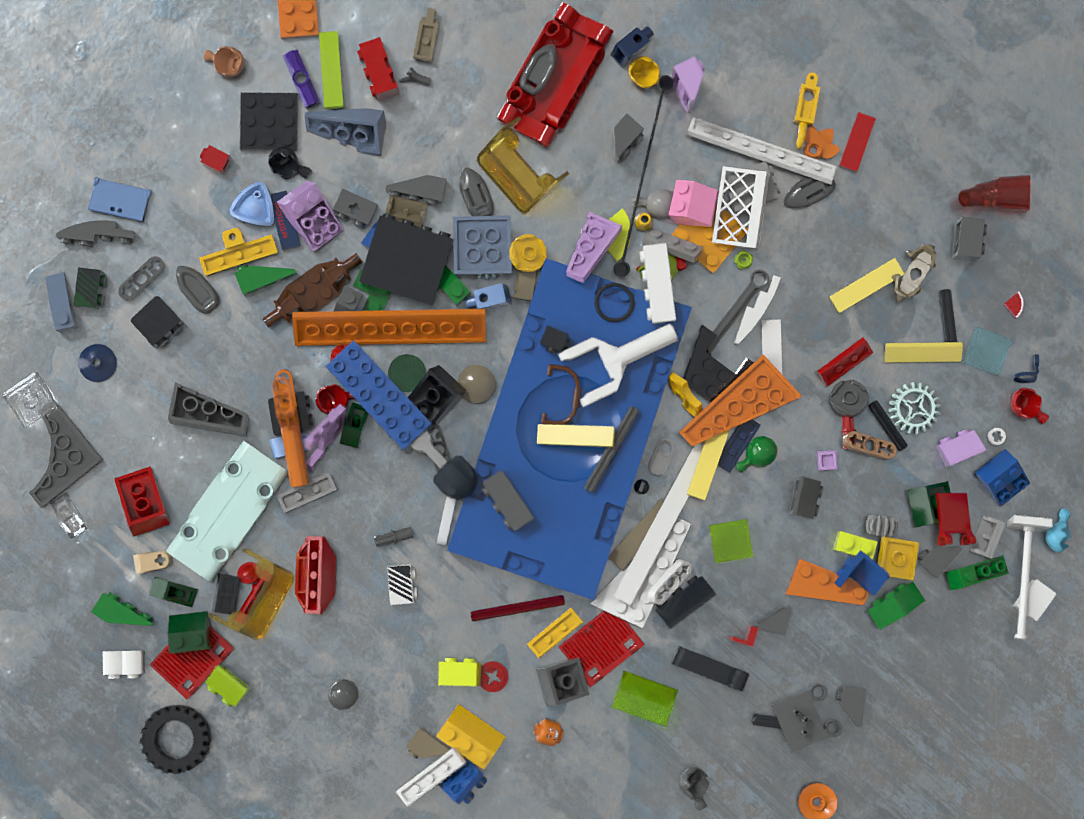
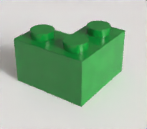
(896, 604)

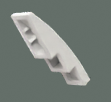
(752, 315)

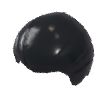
(286, 163)

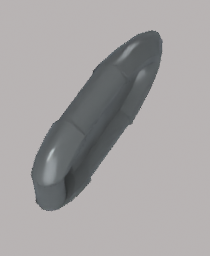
(539, 69)
(475, 193)
(807, 193)
(196, 288)

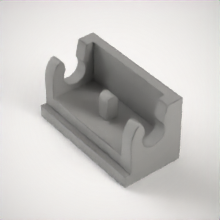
(987, 537)

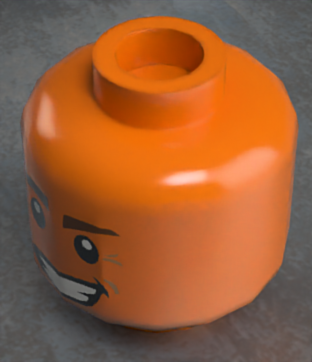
(548, 732)

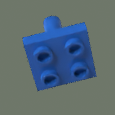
(462, 781)

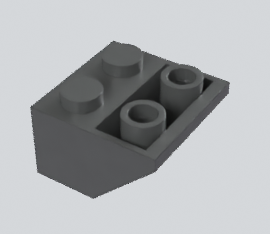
(626, 135)

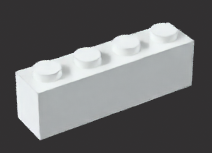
(658, 283)

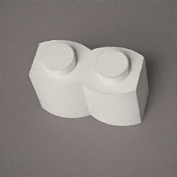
(123, 662)

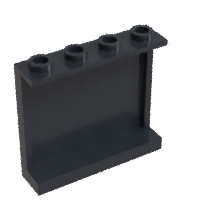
(406, 259)

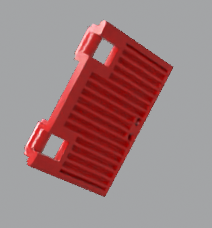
(601, 645)
(192, 665)

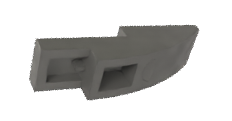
(88, 231)

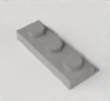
(675, 245)
(302, 495)

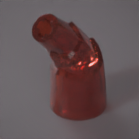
(1001, 192)

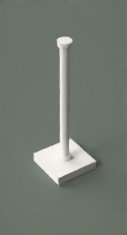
(1028, 525)

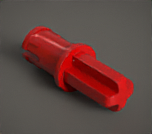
(848, 426)

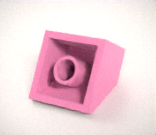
(693, 203)

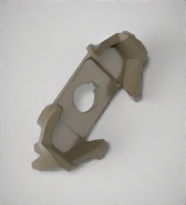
(924, 260)

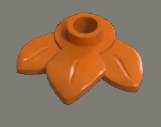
(822, 142)

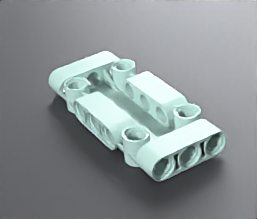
(227, 511)

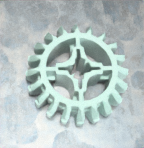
(906, 403)

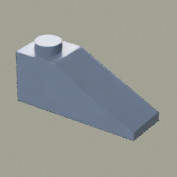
(60, 303)

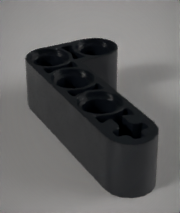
(710, 668)

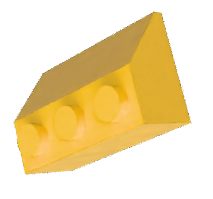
(471, 736)

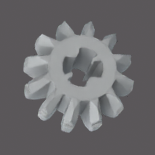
(881, 525)

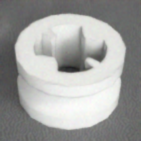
(1001, 433)

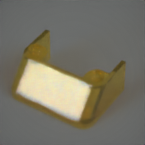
(513, 173)
(268, 602)

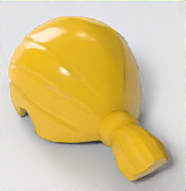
(644, 72)

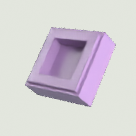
(827, 460)

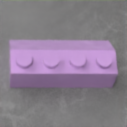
(687, 80)

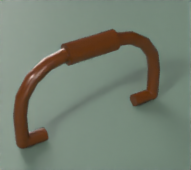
(576, 395)

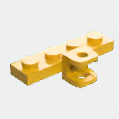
(237, 252)

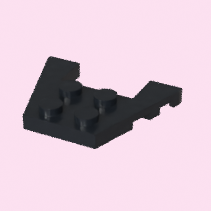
(707, 374)

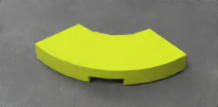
(617, 248)

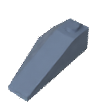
(357, 127)

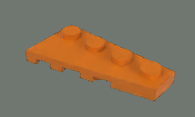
(819, 583)

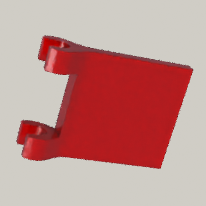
(954, 518)

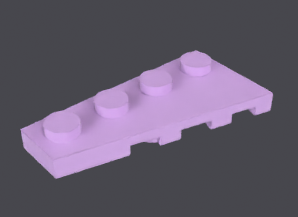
(594, 242)

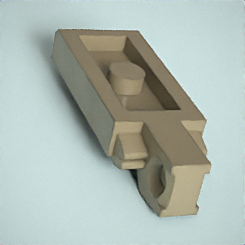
(426, 37)

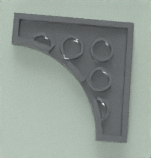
(69, 457)

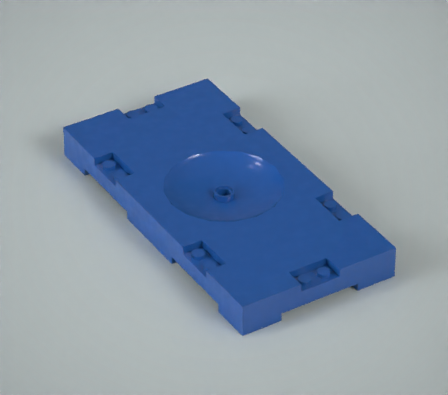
(570, 526)

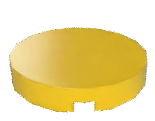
(528, 253)

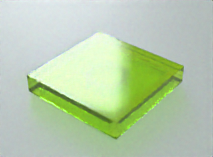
(731, 541)

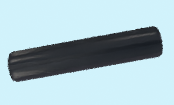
(948, 315)
(887, 425)

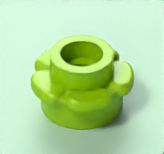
(743, 254)

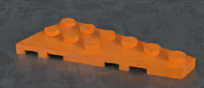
(747, 397)

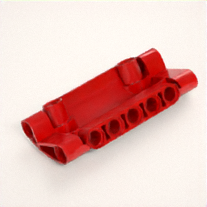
(579, 53)

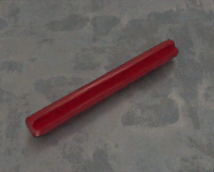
(517, 608)

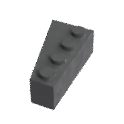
(203, 412)

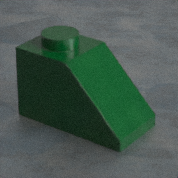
(354, 425)
(173, 592)

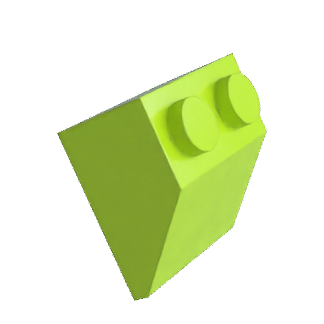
(227, 685)

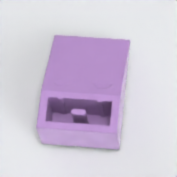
(310, 215)

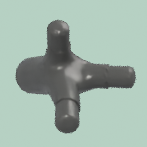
(414, 76)

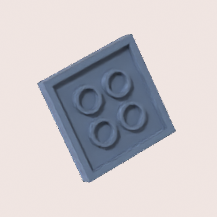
(482, 245)

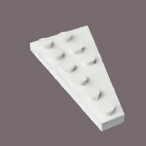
(641, 606)

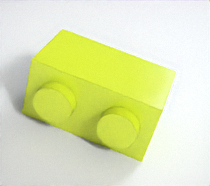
(852, 544)
(460, 673)

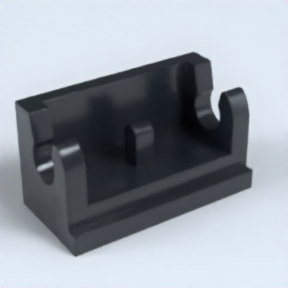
(225, 594)

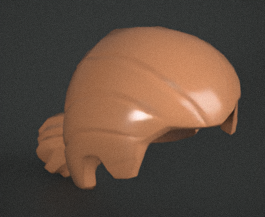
(226, 60)

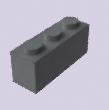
(507, 501)

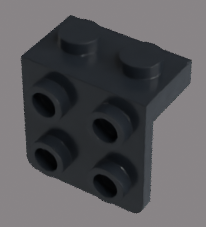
(156, 322)
(305, 419)

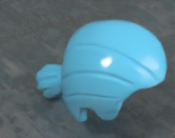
(1059, 533)

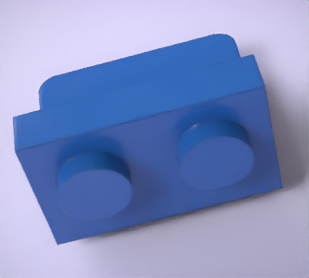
(864, 572)

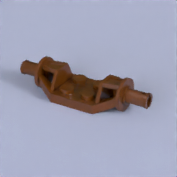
(313, 289)

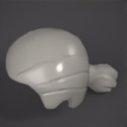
(657, 203)

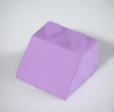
(960, 448)

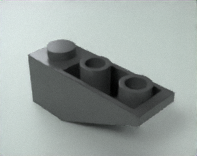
(424, 187)

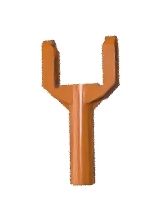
(290, 428)

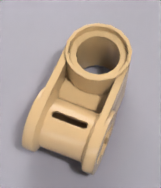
(149, 561)

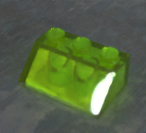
(644, 698)

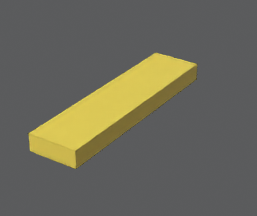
(866, 285)
(923, 352)
(575, 435)
(706, 466)

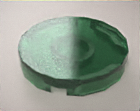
(406, 372)

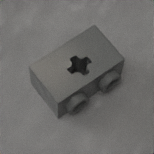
(347, 200)

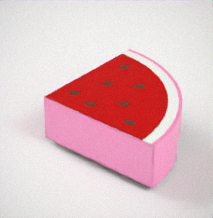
(1015, 304)

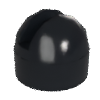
(637, 485)

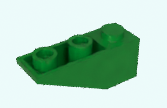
(977, 573)
(114, 611)

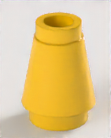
(643, 226)

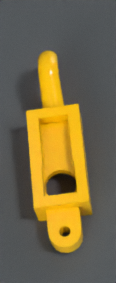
(806, 109)

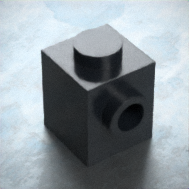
(554, 340)

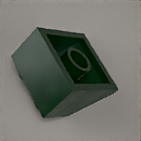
(924, 503)
(189, 633)

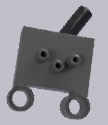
(799, 719)

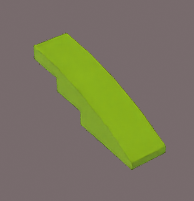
(331, 70)

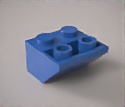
(1003, 477)

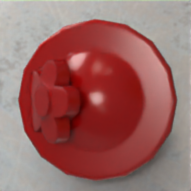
(247, 573)

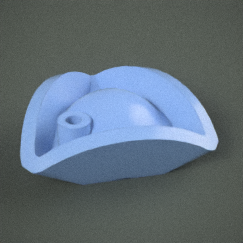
(254, 205)

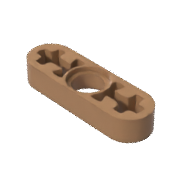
(861, 447)

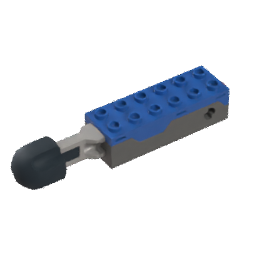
(398, 416)

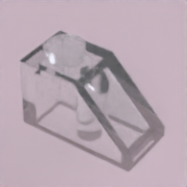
(68, 516)

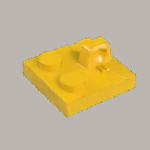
(898, 557)

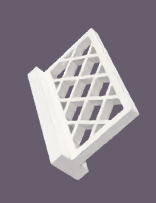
(757, 207)

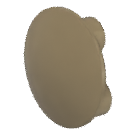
(478, 383)

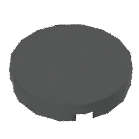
(849, 398)

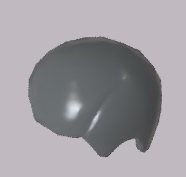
(343, 694)

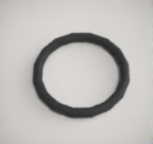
(597, 300)

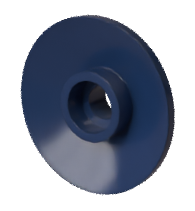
(104, 369)

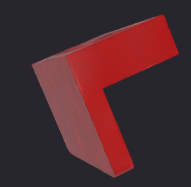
(749, 637)

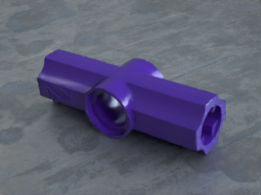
(306, 89)

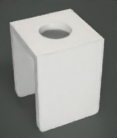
(1038, 599)

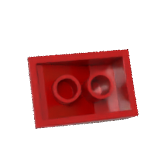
(141, 501)

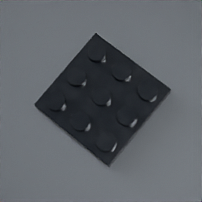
(268, 121)

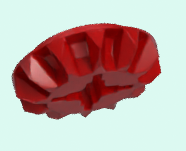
(502, 675)

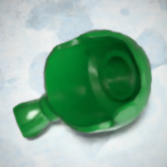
(759, 453)

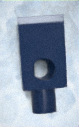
(631, 46)

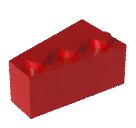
(378, 69)

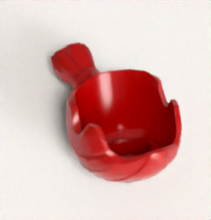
(330, 397)
(1028, 405)

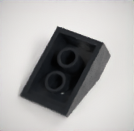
(436, 394)

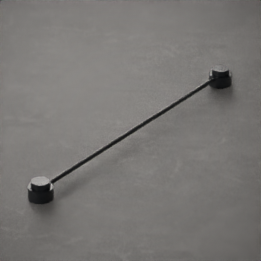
(622, 268)

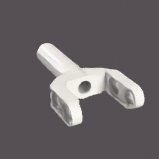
(617, 358)

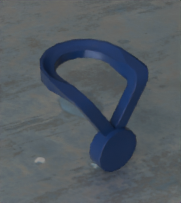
(1035, 373)

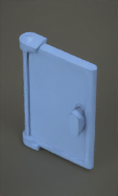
(123, 199)

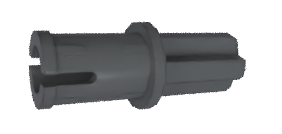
(393, 537)

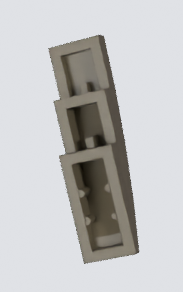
(629, 546)

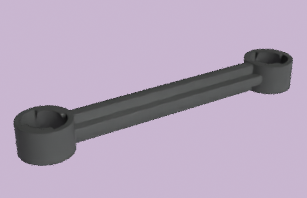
(737, 309)

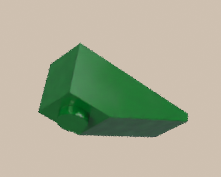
(258, 277)
(453, 287)

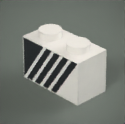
(401, 584)

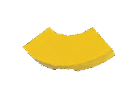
(680, 387)

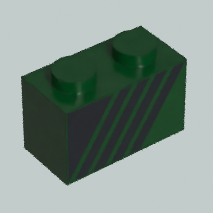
(88, 288)

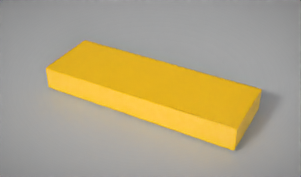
(555, 633)

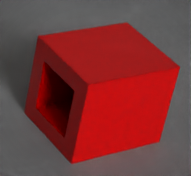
(215, 159)

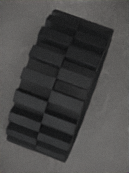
(200, 739)

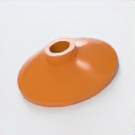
(827, 797)

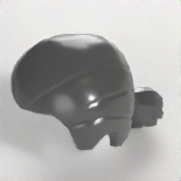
(694, 785)

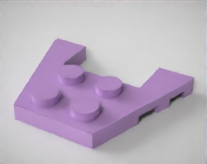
(324, 435)

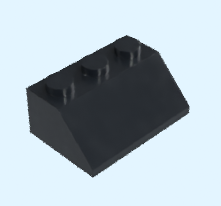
(685, 601)

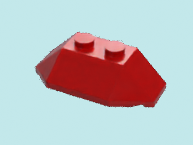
(315, 575)

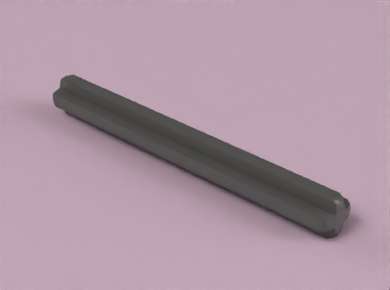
(610, 451)

